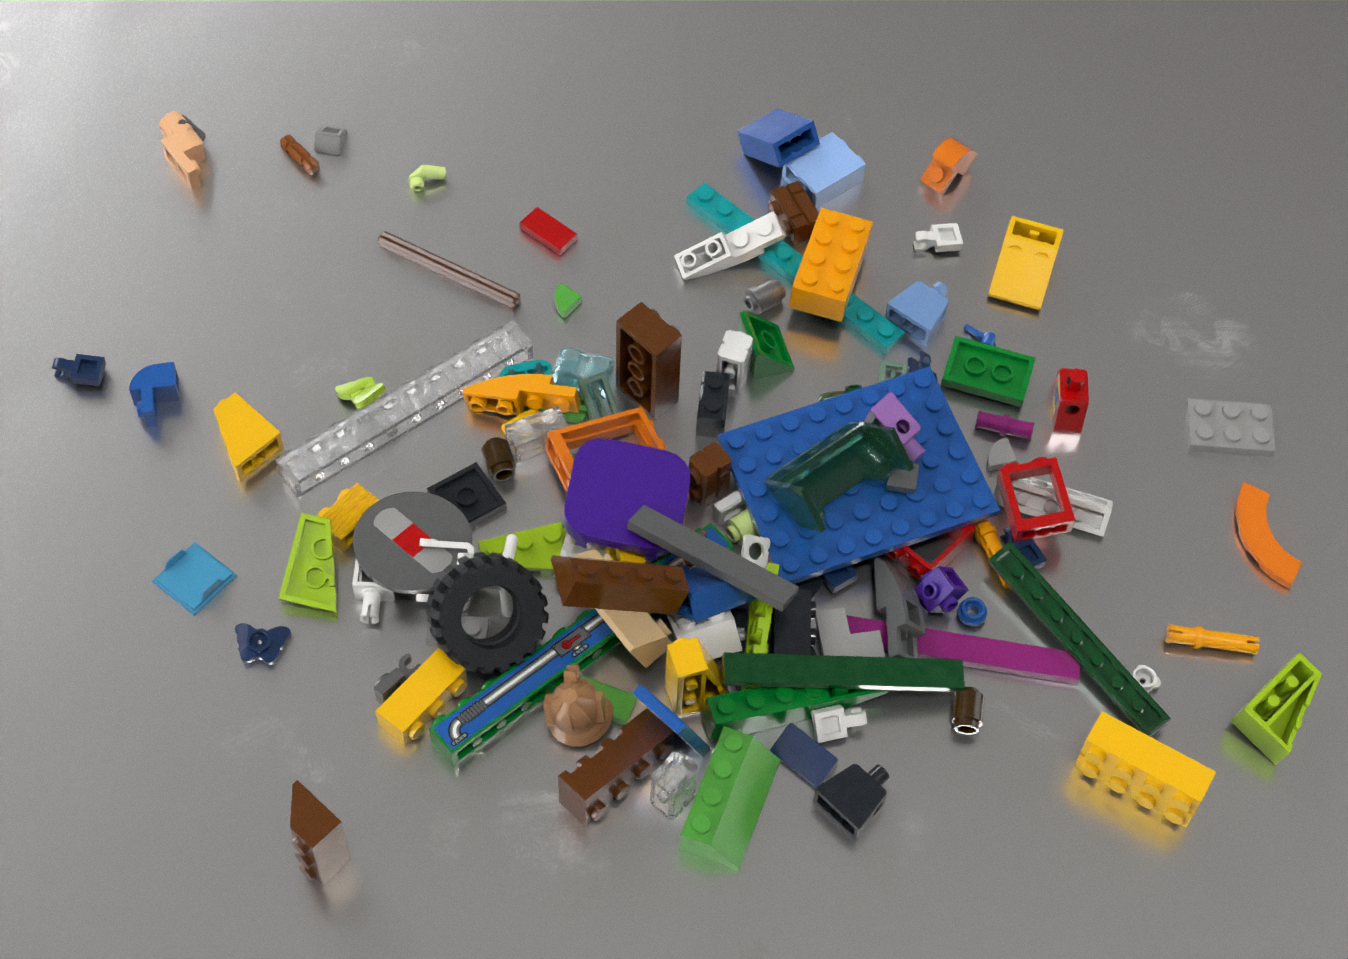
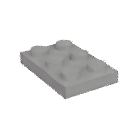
(1230, 427)

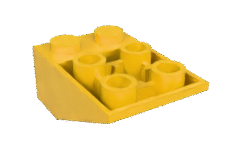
(1025, 262)

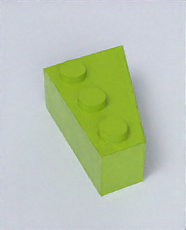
(1278, 708)

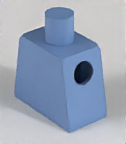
(919, 310)

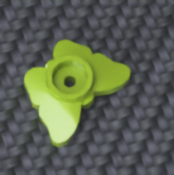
(361, 392)

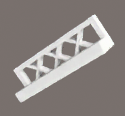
(1039, 498)

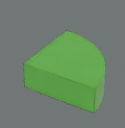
(566, 300)

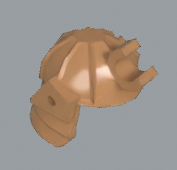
(577, 711)

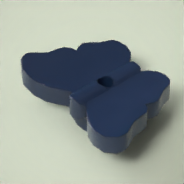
(272, 643)

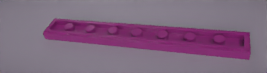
(984, 652)

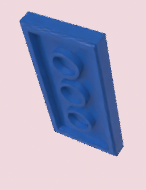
(671, 720)

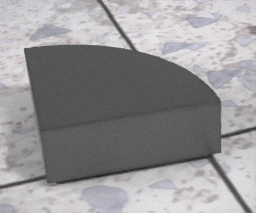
(903, 480)

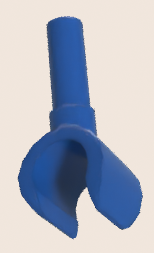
(987, 338)

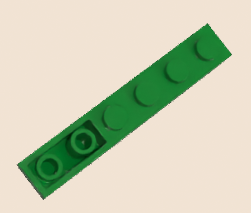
(774, 707)

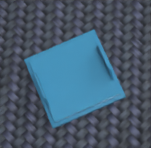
(194, 578)

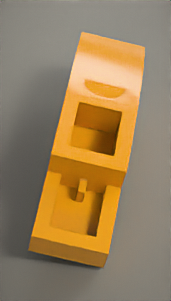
(513, 392)

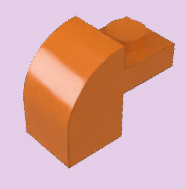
(948, 160)

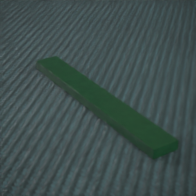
(1079, 640)
(842, 672)

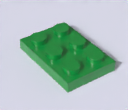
(988, 371)

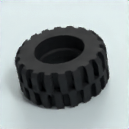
(514, 639)

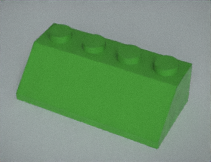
(729, 799)

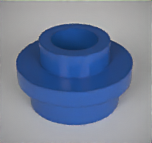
(972, 604)

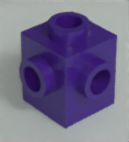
(940, 590)

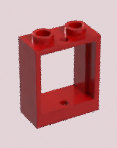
(1040, 525)
(918, 566)

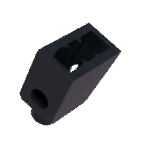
(853, 798)

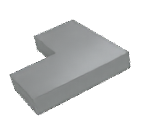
(837, 640)

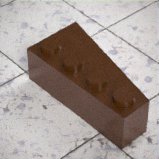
(614, 767)

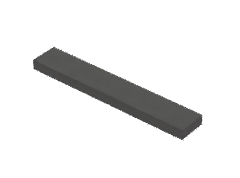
(713, 558)

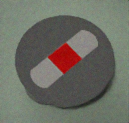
(390, 535)

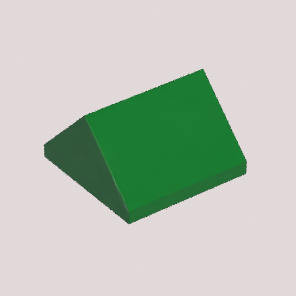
(768, 348)

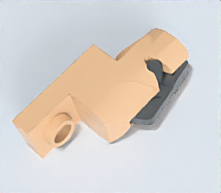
(183, 146)

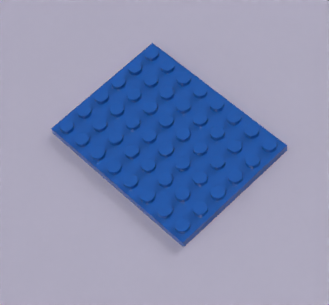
(867, 516)

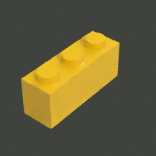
(422, 697)

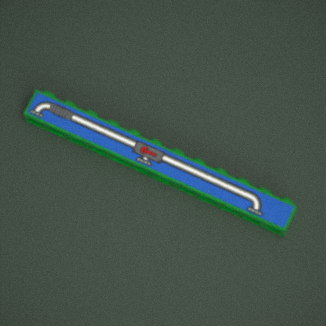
(525, 686)

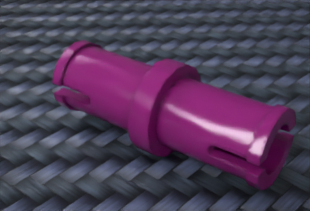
(1004, 425)

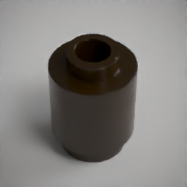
(499, 459)
(968, 710)

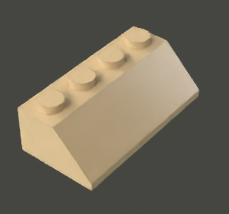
(636, 630)

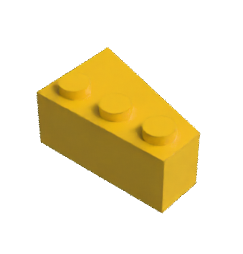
(691, 676)

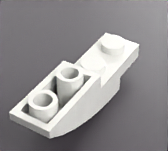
(730, 249)

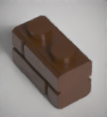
(794, 211)
(709, 474)

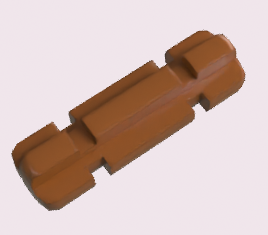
(299, 154)

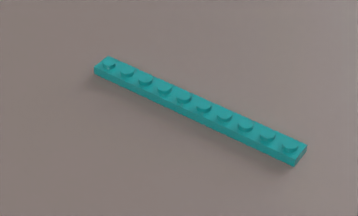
(787, 261)

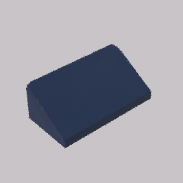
(804, 755)

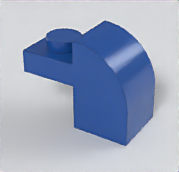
(154, 385)

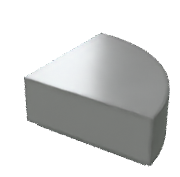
(1000, 455)

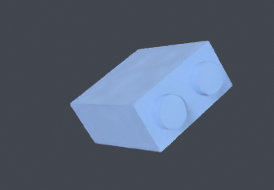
(826, 170)

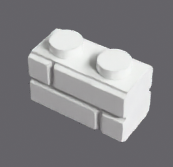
(735, 358)

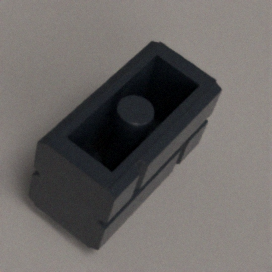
(712, 404)

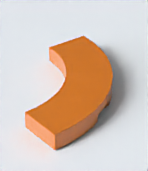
(1258, 538)

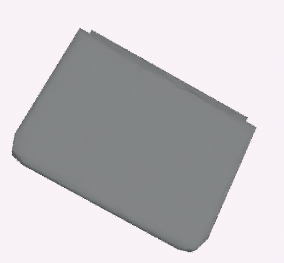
(329, 140)

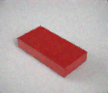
(548, 231)

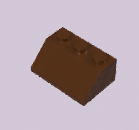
(316, 836)

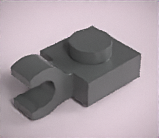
(390, 682)

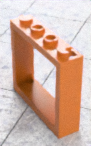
(608, 427)

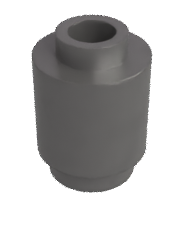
(764, 296)

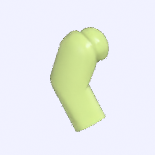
(423, 173)

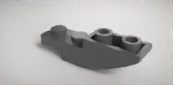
(903, 610)

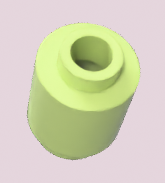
(739, 526)

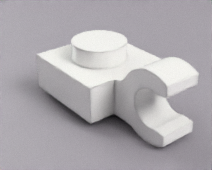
(941, 236)
(832, 722)

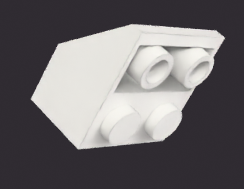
(715, 633)

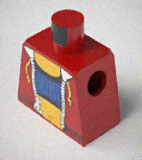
(1069, 389)

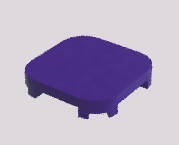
(612, 483)

